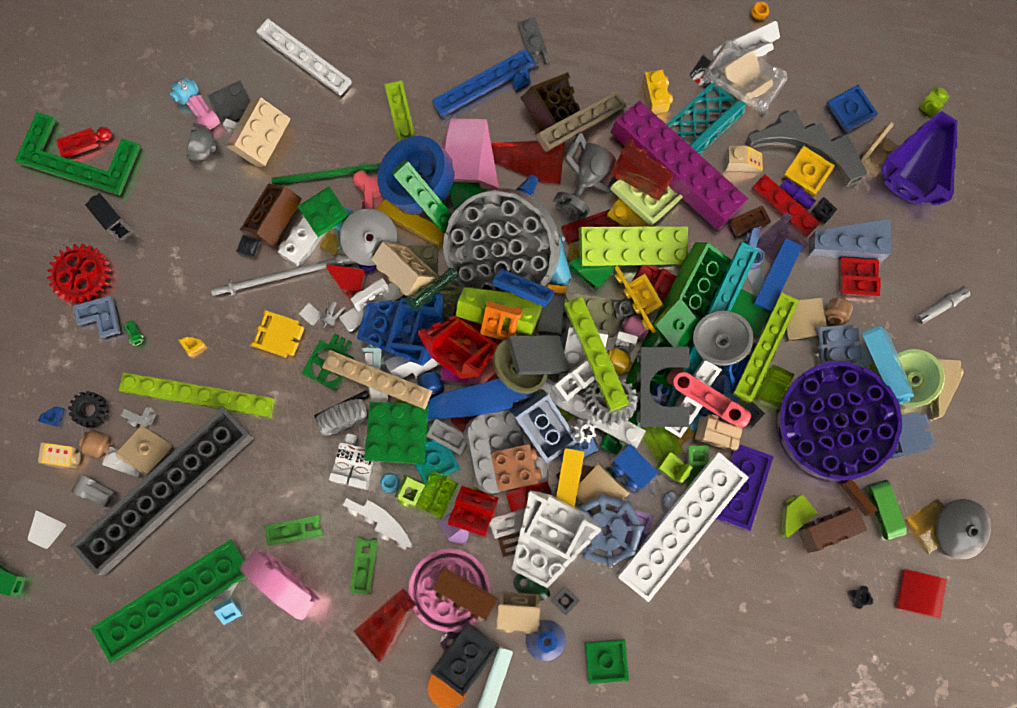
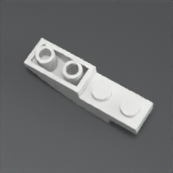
(386, 526)

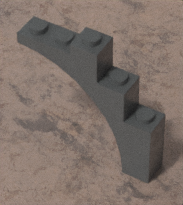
(791, 131)

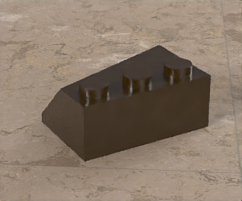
(550, 101)

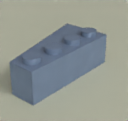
(859, 241)

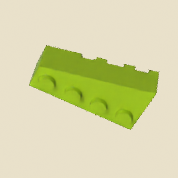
(474, 301)

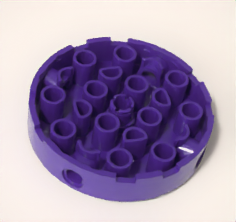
(868, 414)

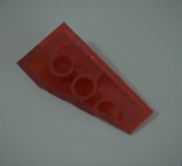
(530, 158)

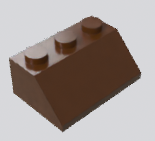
(271, 213)
(464, 595)

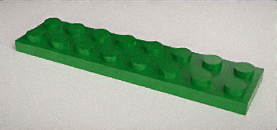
(169, 601)

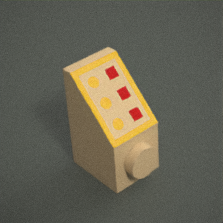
(743, 159)
(59, 456)

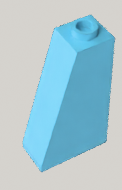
(888, 362)

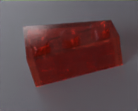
(641, 171)
(385, 625)

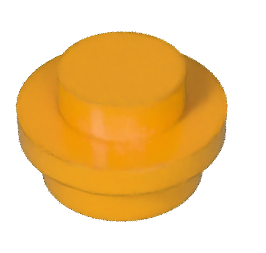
(760, 10)

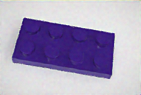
(744, 504)

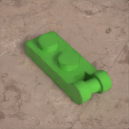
(292, 530)
(363, 566)

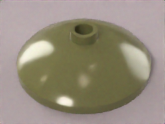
(506, 372)

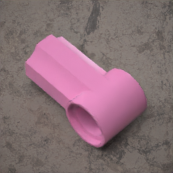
(202, 112)

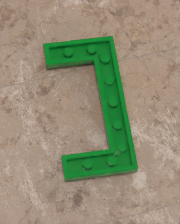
(33, 156)

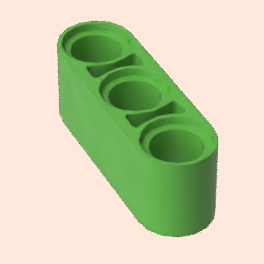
(888, 511)

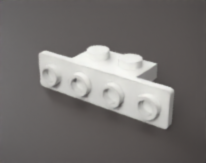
(757, 40)
(376, 292)

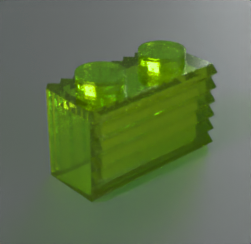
(774, 387)

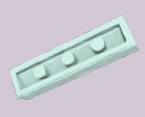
(495, 678)

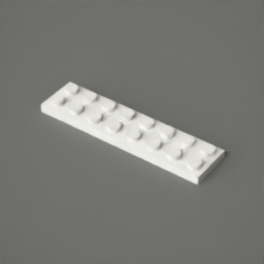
(682, 526)

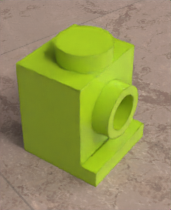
(416, 489)

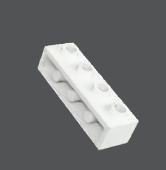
(299, 244)

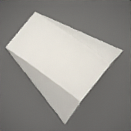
(551, 537)

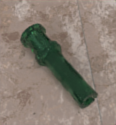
(426, 294)

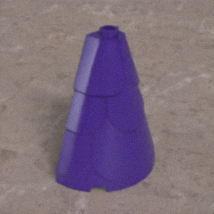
(925, 163)

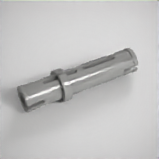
(948, 301)

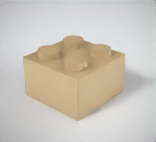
(518, 612)

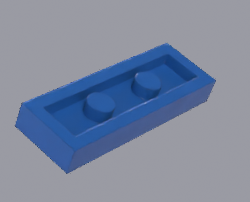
(523, 287)

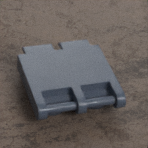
(839, 344)
(913, 435)

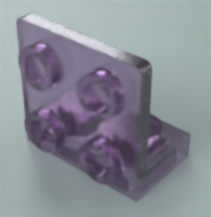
(773, 238)

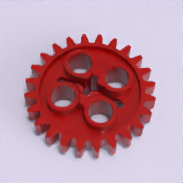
(63, 268)

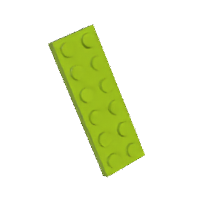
(633, 246)

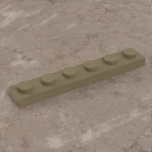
(580, 121)

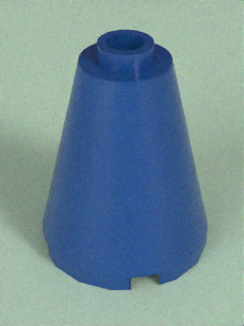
(535, 643)

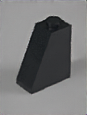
(108, 217)

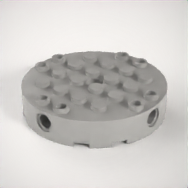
(505, 219)

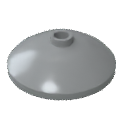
(356, 228)
(727, 328)

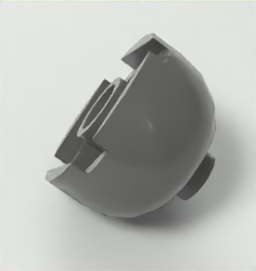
(200, 143)

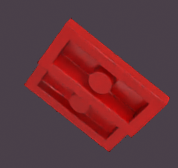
(859, 277)
(659, 278)
(473, 511)
(922, 593)

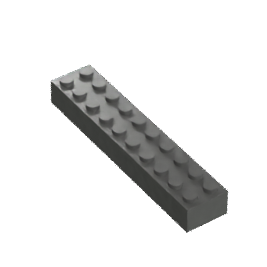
(161, 492)

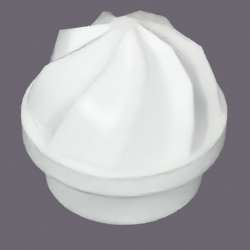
(670, 499)

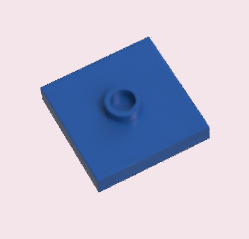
(852, 108)

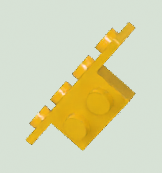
(643, 295)

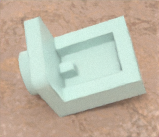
(378, 360)

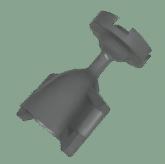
(590, 169)

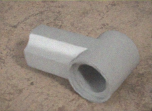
(90, 489)

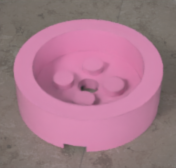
(279, 583)
(433, 610)

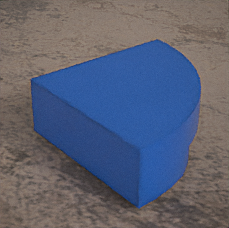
(520, 78)
(52, 416)

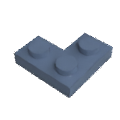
(102, 312)

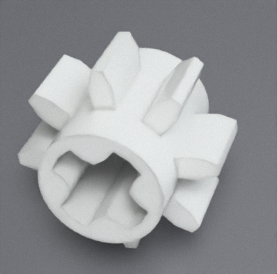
(589, 430)

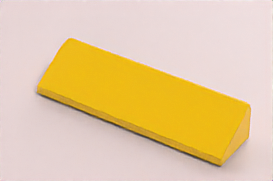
(413, 223)

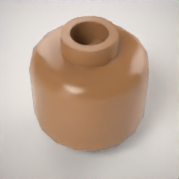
(838, 311)
(94, 443)

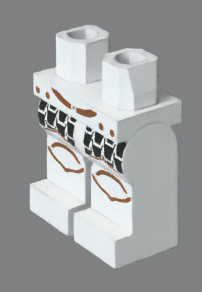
(349, 457)

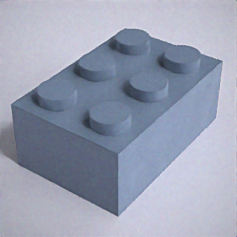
(544, 425)

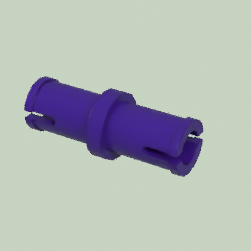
(798, 193)

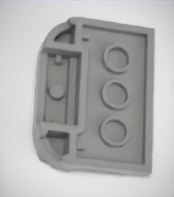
(486, 435)

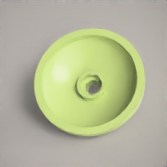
(930, 372)

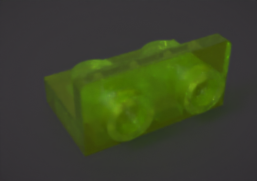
(436, 494)

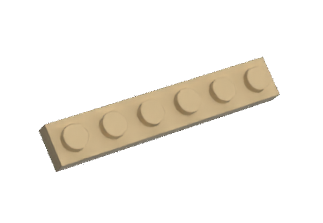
(377, 379)

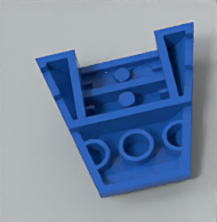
(396, 327)

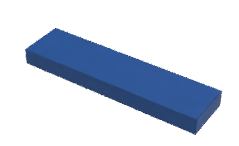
(777, 275)

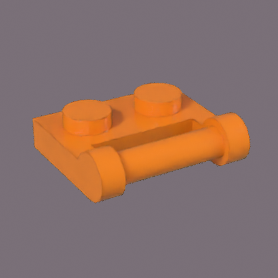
(494, 320)

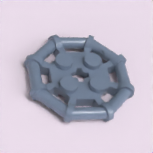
(617, 525)

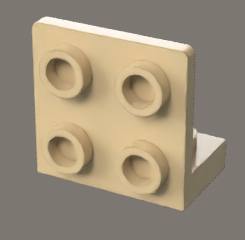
(878, 150)

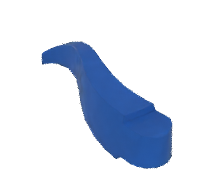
(474, 400)

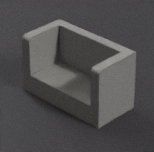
(447, 437)

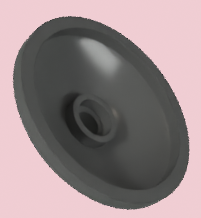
(955, 528)

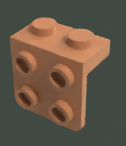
(516, 467)

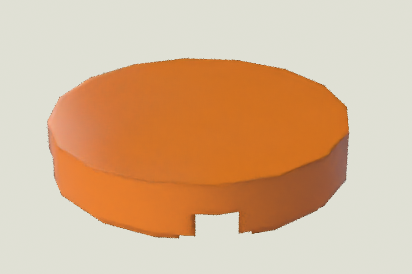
(442, 694)

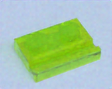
(660, 441)

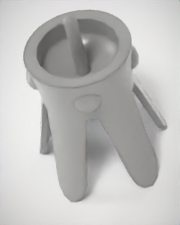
(327, 316)

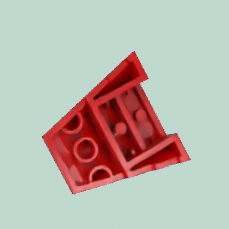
(459, 346)

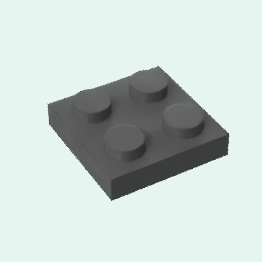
(230, 102)

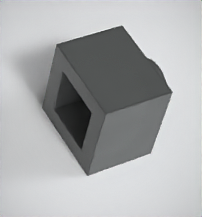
(573, 600)

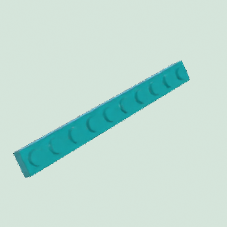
(722, 301)

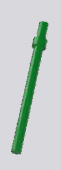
(326, 173)

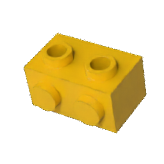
(656, 91)

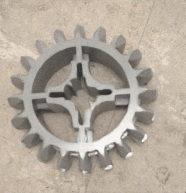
(596, 404)
(342, 417)

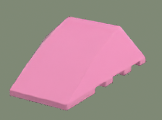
(471, 152)

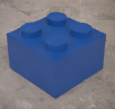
(633, 469)

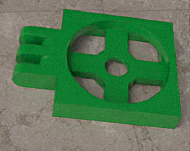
(333, 346)

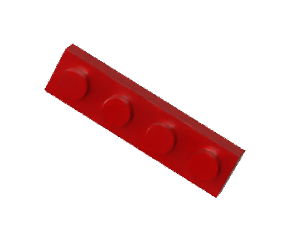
(784, 203)

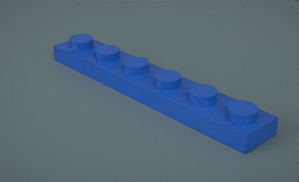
(481, 83)

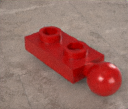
(82, 141)

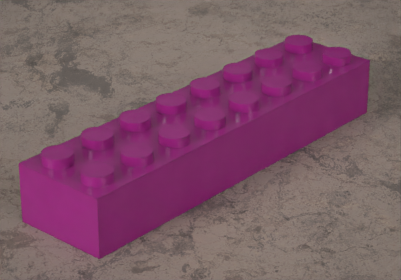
(693, 176)

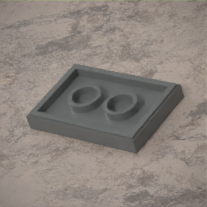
(537, 355)

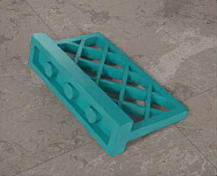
(718, 126)

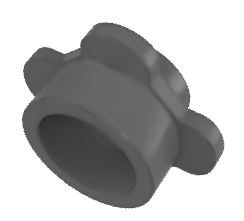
(625, 303)

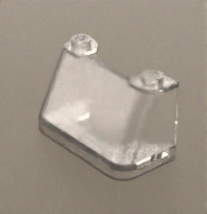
(745, 76)

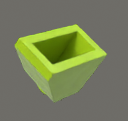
(796, 514)

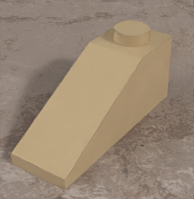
(953, 375)

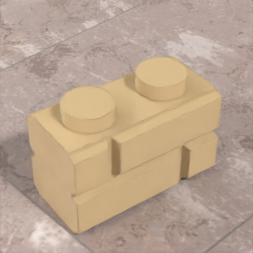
(718, 433)

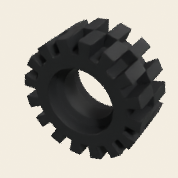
(80, 401)

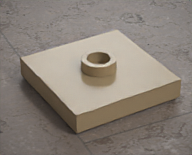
(144, 451)

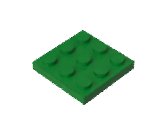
(396, 433)

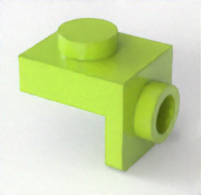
(934, 101)
(674, 467)

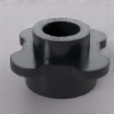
(867, 598)

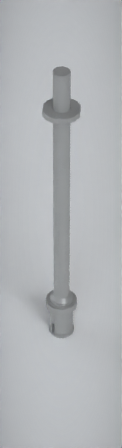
(340, 260)

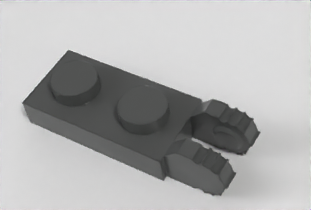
(533, 40)

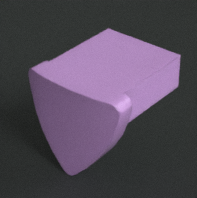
(452, 533)

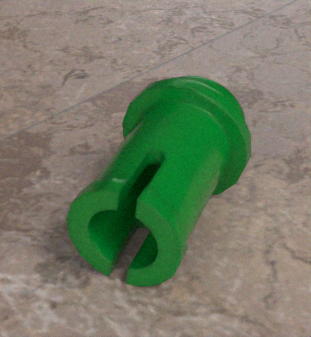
(131, 330)

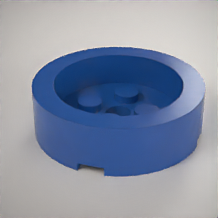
(427, 159)

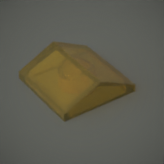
(924, 525)

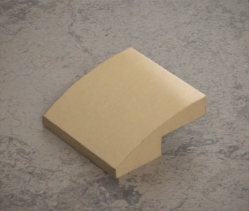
(806, 318)
(598, 482)

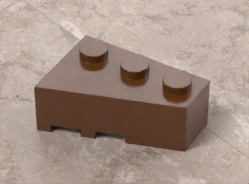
(832, 529)

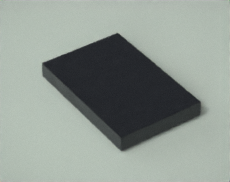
(465, 658)

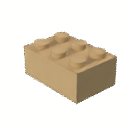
(258, 132)
(403, 267)

